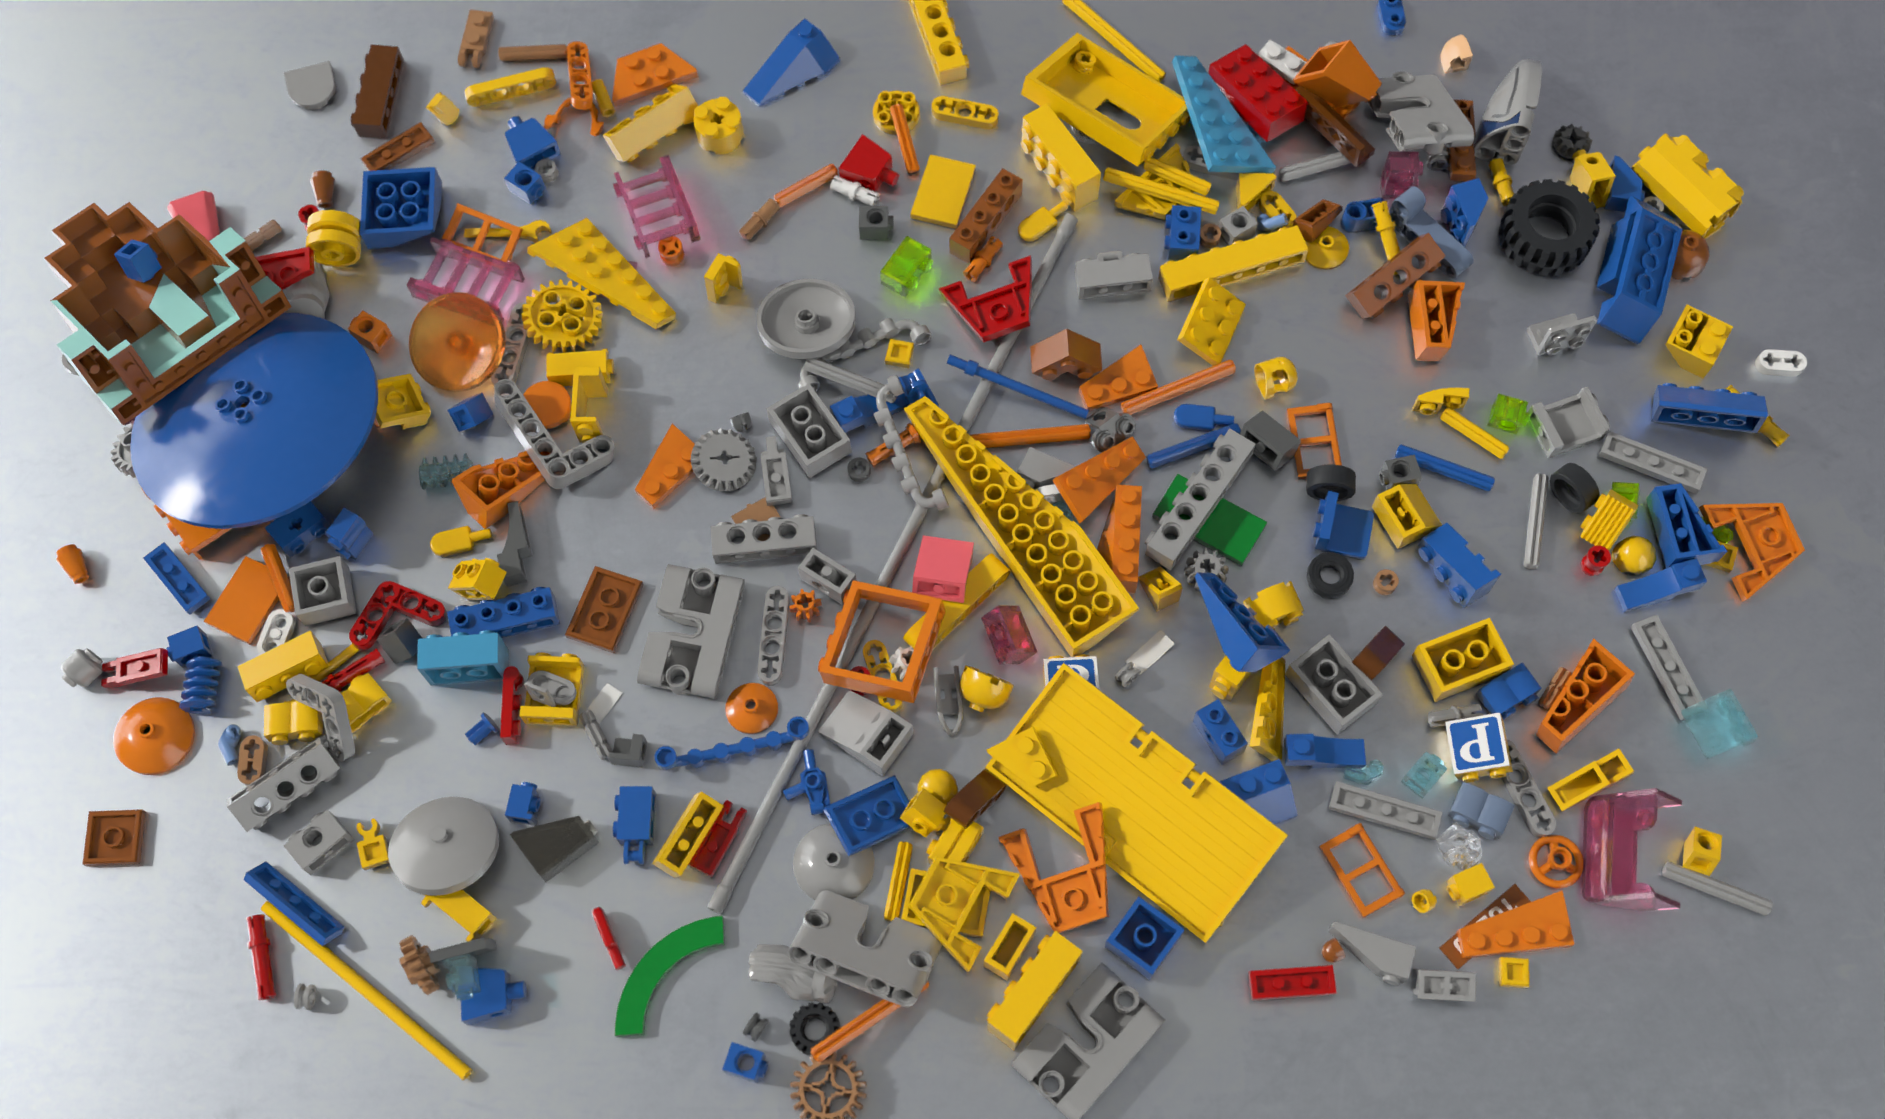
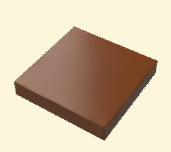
(114, 837)

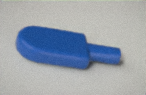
(1200, 417)

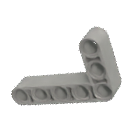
(543, 441)

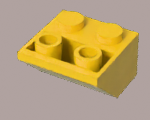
(1697, 340)
(1405, 514)

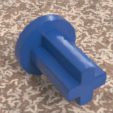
(481, 729)

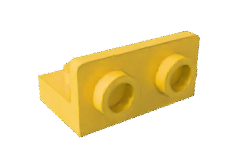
(721, 274)

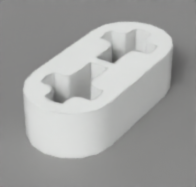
(1781, 363)

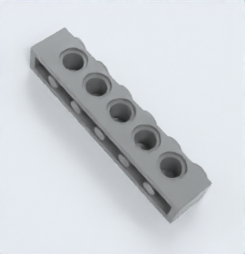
(1168, 551)

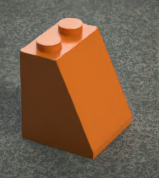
(1339, 75)

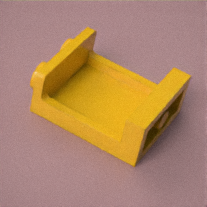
(567, 667)

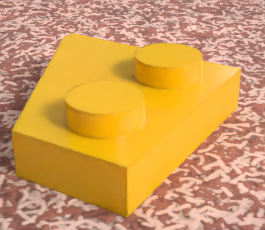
(1025, 757)

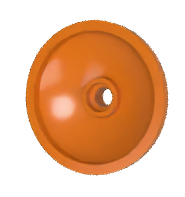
(165, 744)

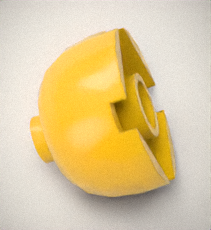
(984, 689)

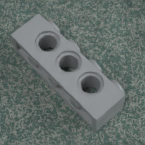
(752, 549)
(254, 817)

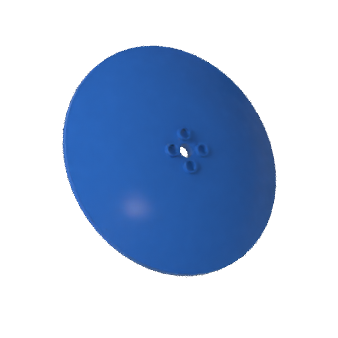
(244, 466)

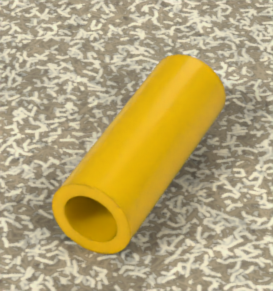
(602, 98)

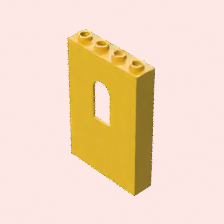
(1077, 95)

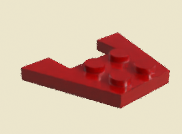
(998, 310)

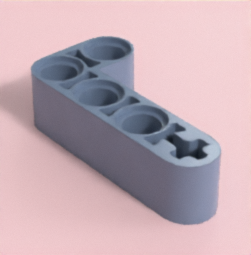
(1414, 221)

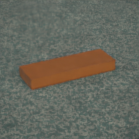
(398, 149)

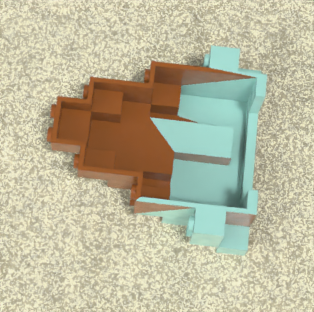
(152, 336)

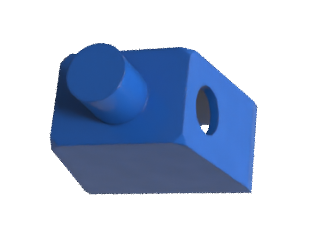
(530, 142)
(494, 998)

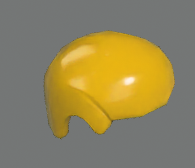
(1634, 555)
(939, 784)

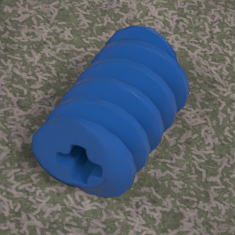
(198, 685)

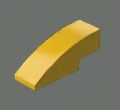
(1591, 780)

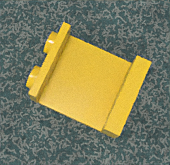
(587, 383)

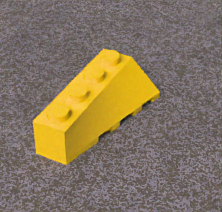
(652, 123)

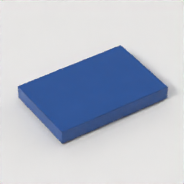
(869, 815)

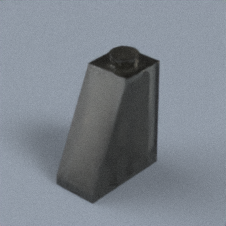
(555, 844)

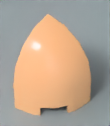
(1456, 54)

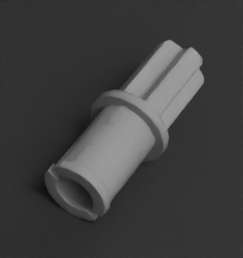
(1438, 718)

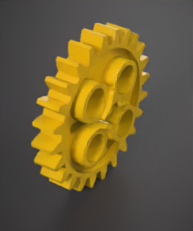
(562, 316)

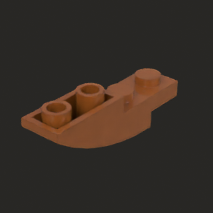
(1462, 159)

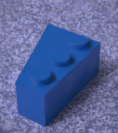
(1457, 565)

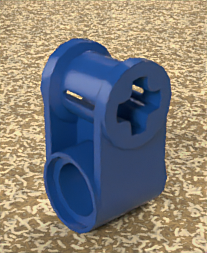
(1363, 215)

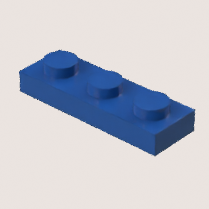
(176, 578)

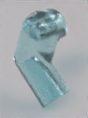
(1366, 775)

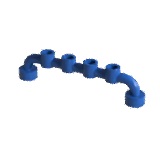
(797, 730)

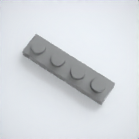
(1652, 462)
(1666, 664)
(1385, 810)

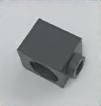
(872, 214)
(1406, 466)

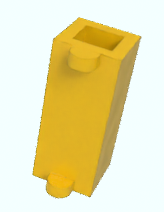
(561, 365)
(464, 911)

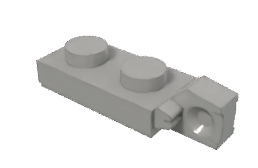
(775, 474)

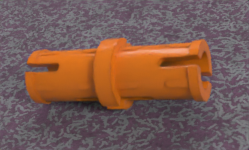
(983, 259)

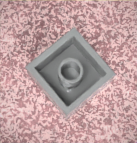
(322, 591)

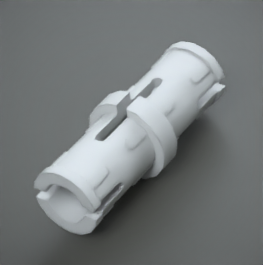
(855, 191)

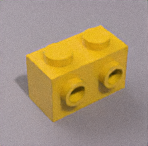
(477, 579)

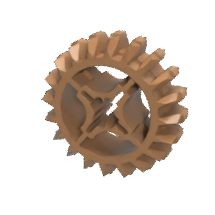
(814, 1087)

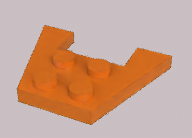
(1766, 536)

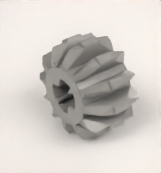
(1205, 560)

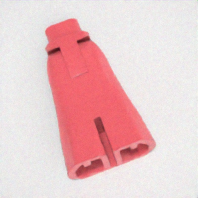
(199, 211)

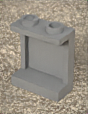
(1568, 423)

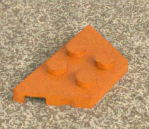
(648, 73)

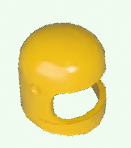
(1272, 370)

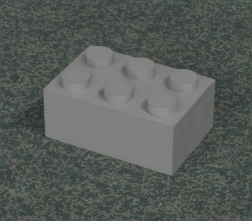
(809, 430)
(1333, 684)

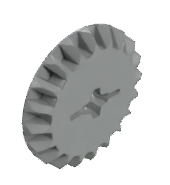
(712, 471)

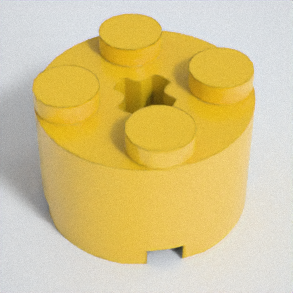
(718, 125)
(1276, 605)

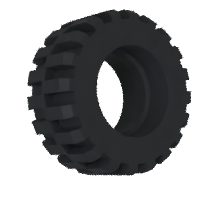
(1560, 203)

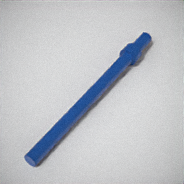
(971, 368)

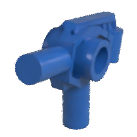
(813, 783)

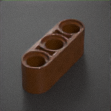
(1378, 653)
(975, 798)

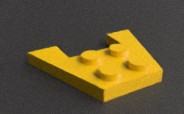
(947, 898)

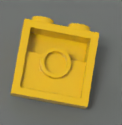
(401, 403)

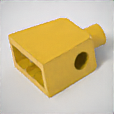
(1592, 176)

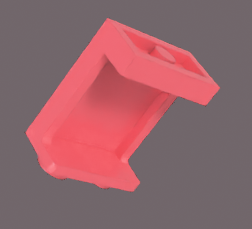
(943, 568)

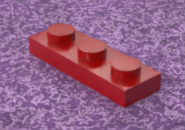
(1292, 982)

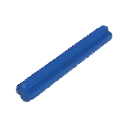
(1188, 447)
(1447, 468)

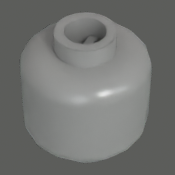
(81, 668)

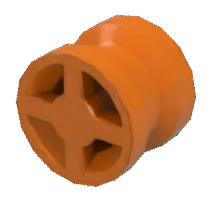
(669, 245)

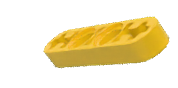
(485, 93)

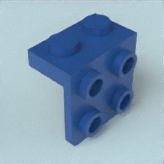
(1342, 528)

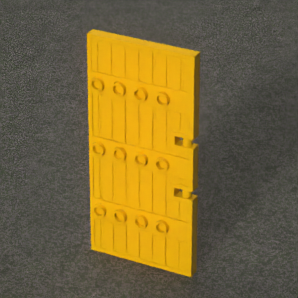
(1173, 843)

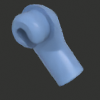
(1268, 224)
(228, 743)

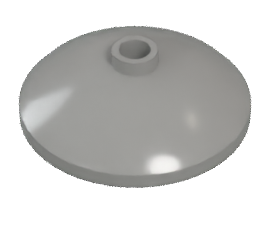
(815, 874)

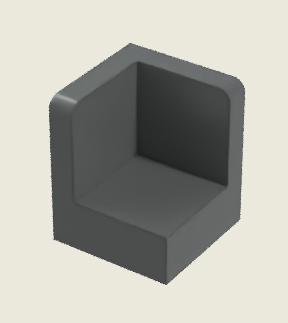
(400, 641)
(629, 751)

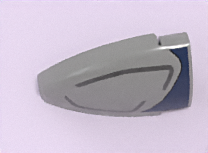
(1509, 115)

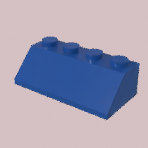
(1709, 408)
(1266, 791)

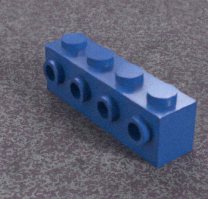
(507, 616)

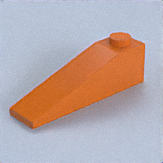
(492, 486)

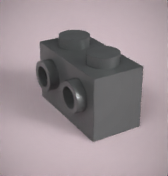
(1275, 442)

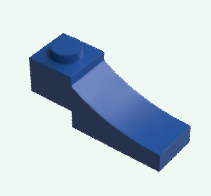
(860, 411)
(1661, 586)
(1323, 751)

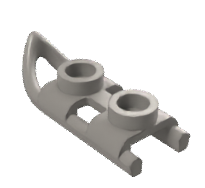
(949, 705)

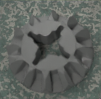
(1564, 145)

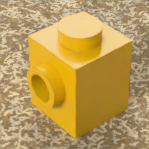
(924, 813)

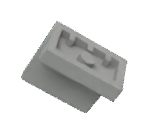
(1560, 333)

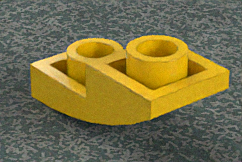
(1432, 401)

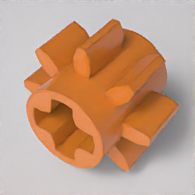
(799, 600)

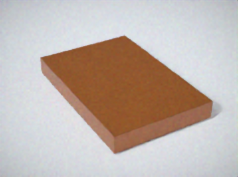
(604, 609)

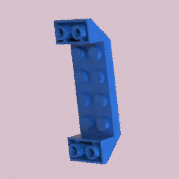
(1643, 274)

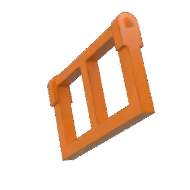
(488, 220)
(1331, 438)
(1377, 860)

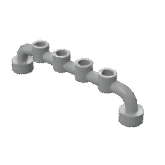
(866, 339)
(901, 461)

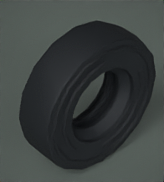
(1334, 560)

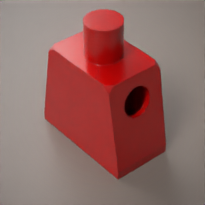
(868, 165)

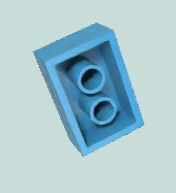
(462, 658)

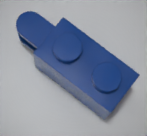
(635, 820)

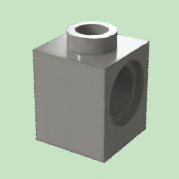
(1241, 217)

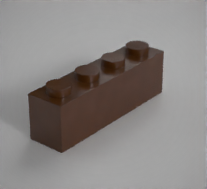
(377, 91)

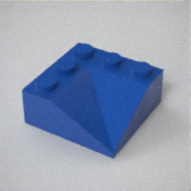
(399, 205)

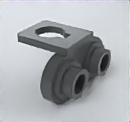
(1111, 430)

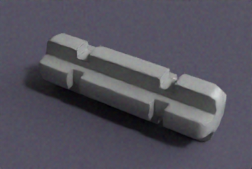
(595, 734)

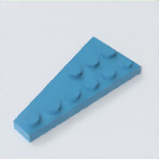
(1219, 129)

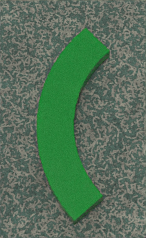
(655, 966)

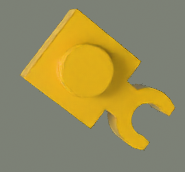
(374, 848)

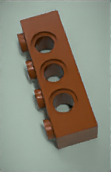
(985, 216)
(1363, 296)

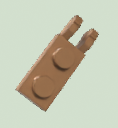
(475, 37)

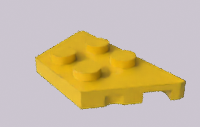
(1149, 204)

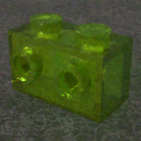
(906, 266)

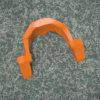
(596, 127)

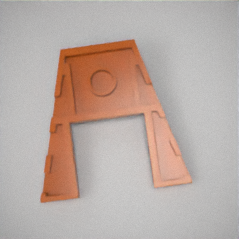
(1074, 895)

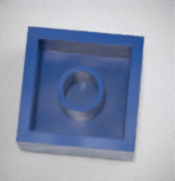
(1144, 938)

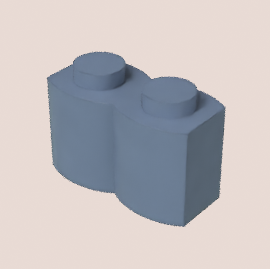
(1481, 810)

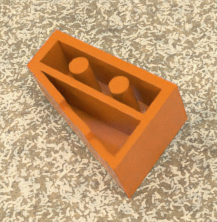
(1433, 317)

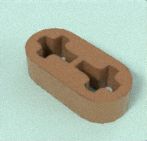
(247, 759)

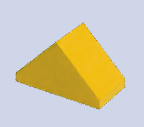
(1251, 187)
(1160, 588)

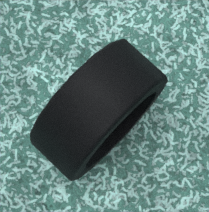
(1331, 478)
(1574, 488)

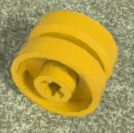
(334, 238)

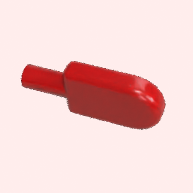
(608, 937)

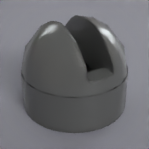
(739, 420)

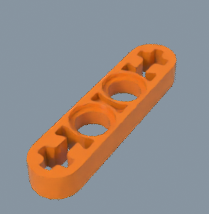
(579, 75)

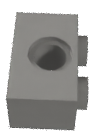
(826, 575)
(334, 839)

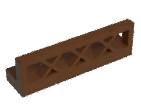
(1336, 129)

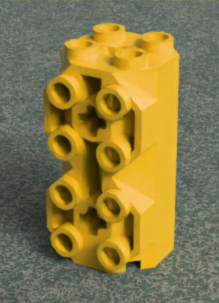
(1680, 179)

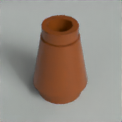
(323, 188)

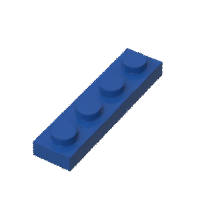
(294, 903)

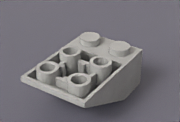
(867, 731)

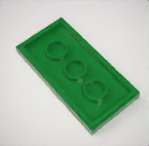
(1227, 529)

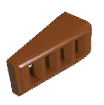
(1315, 221)

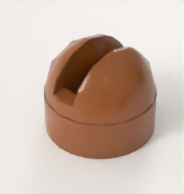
(1333, 951)

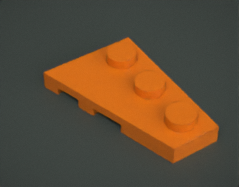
(1119, 381)
(667, 468)

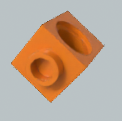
(373, 339)

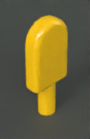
(1040, 222)
(457, 540)

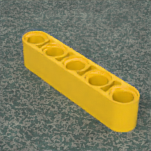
(980, 585)

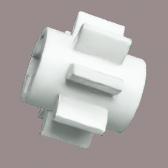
(901, 661)

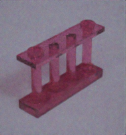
(671, 191)
(426, 291)

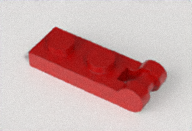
(510, 705)

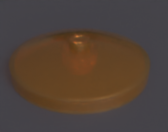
(457, 342)

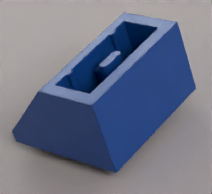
(1464, 208)

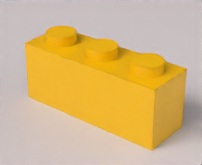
(272, 669)
(687, 834)

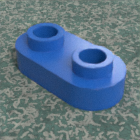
(1388, 11)

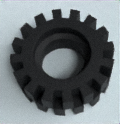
(805, 1014)

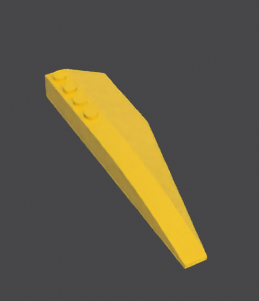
(1034, 538)

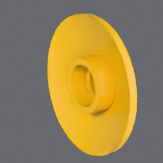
(1330, 255)

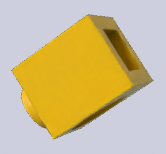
(1702, 851)
(1469, 884)

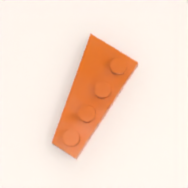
(1096, 478)
(1526, 928)

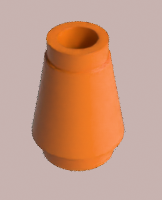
(73, 563)

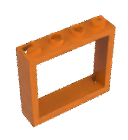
(905, 690)

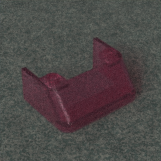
(1611, 849)

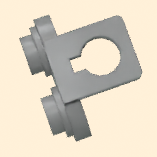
(550, 689)

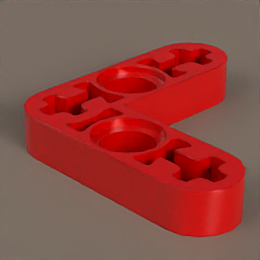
(397, 604)

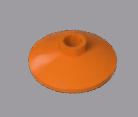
(756, 719)

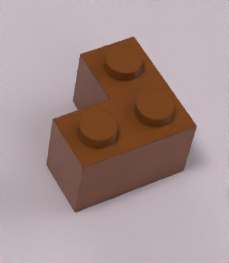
(1066, 353)

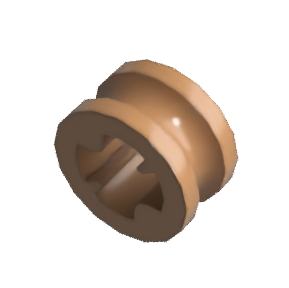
(1216, 233)
(1383, 574)

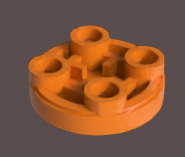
(549, 402)

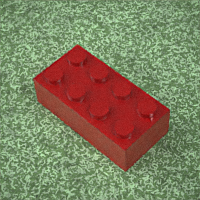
(1258, 93)

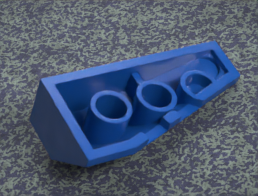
(797, 59)
(1239, 633)

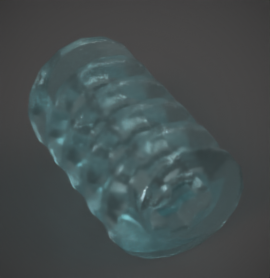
(442, 472)

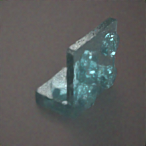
(1719, 724)

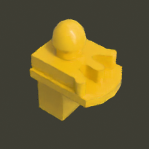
(443, 109)

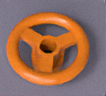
(1565, 857)

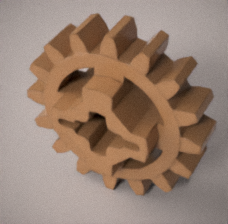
(418, 965)

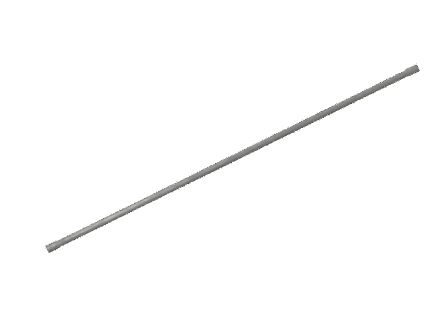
(725, 888)

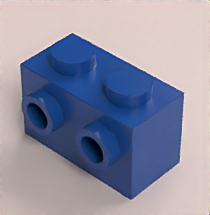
(1183, 232)

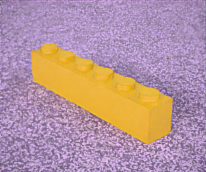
(1233, 262)

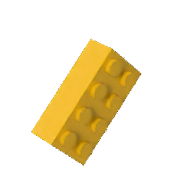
(1060, 157)
(1035, 989)

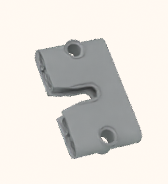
(1421, 113)
(698, 655)
(890, 969)
(1085, 1072)

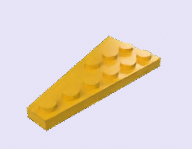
(602, 269)

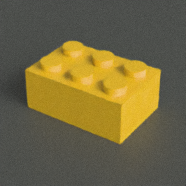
(1462, 659)

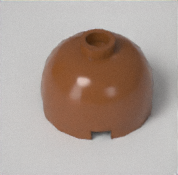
(1690, 256)

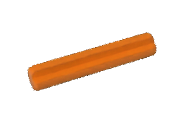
(904, 138)
(806, 185)
(278, 576)

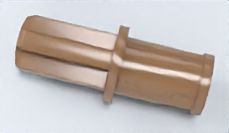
(759, 219)

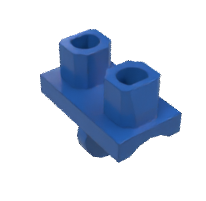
(916, 387)

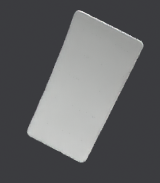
(1150, 651)

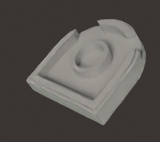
(311, 85)

